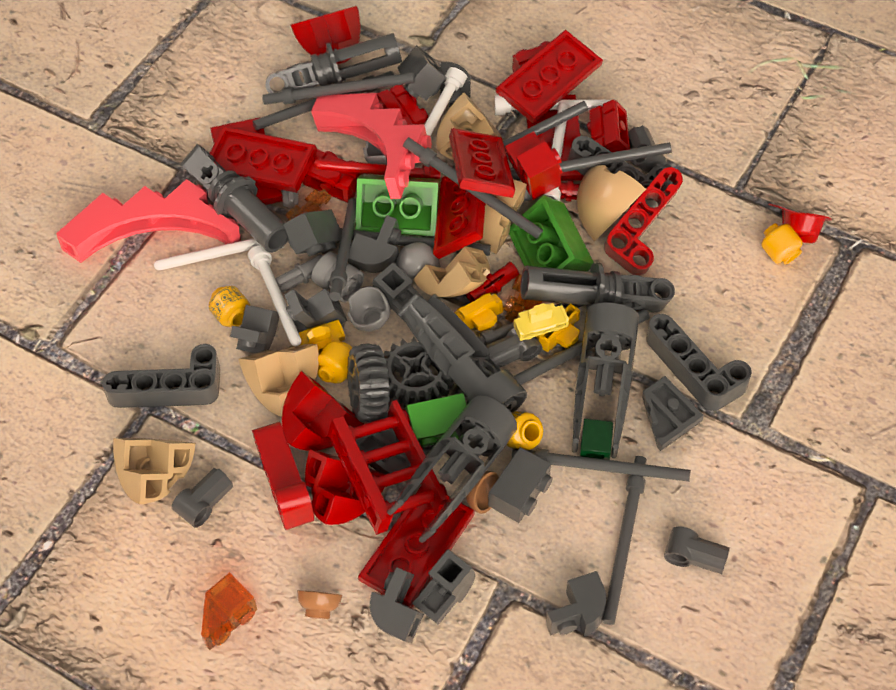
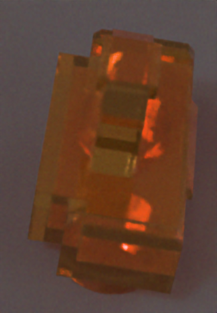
(314, 200)
(515, 303)

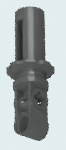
(324, 70)
(237, 199)
(595, 287)

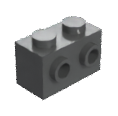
(426, 71)
(313, 232)
(519, 485)

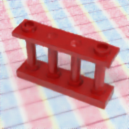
(368, 486)

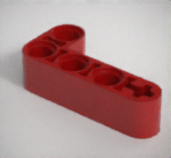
(646, 216)
(283, 476)

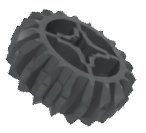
(418, 381)
(368, 382)

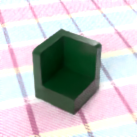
(596, 439)

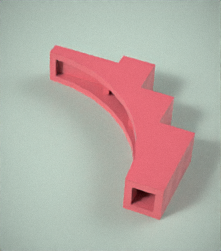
(384, 128)
(147, 211)

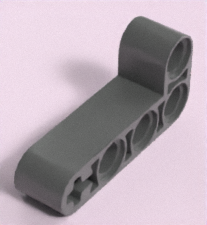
(586, 147)
(667, 337)
(126, 387)

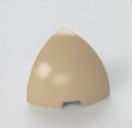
(466, 116)
(605, 198)
(496, 225)
(460, 277)
(273, 373)
(150, 466)

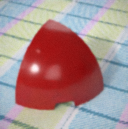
(338, 28)
(309, 414)
(332, 491)

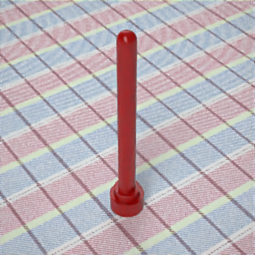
(369, 168)

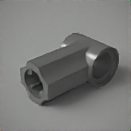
(639, 138)
(511, 349)
(196, 503)
(687, 548)

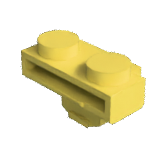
(540, 320)

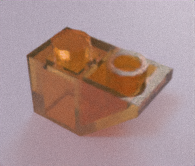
(225, 608)

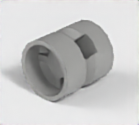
(324, 268)

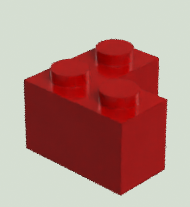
(535, 164)

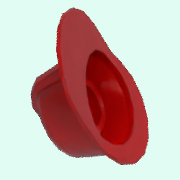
(806, 225)

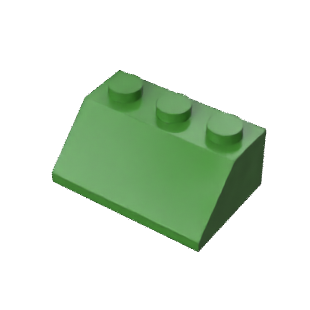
(414, 211)
(559, 243)

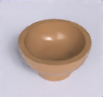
(478, 497)
(318, 603)

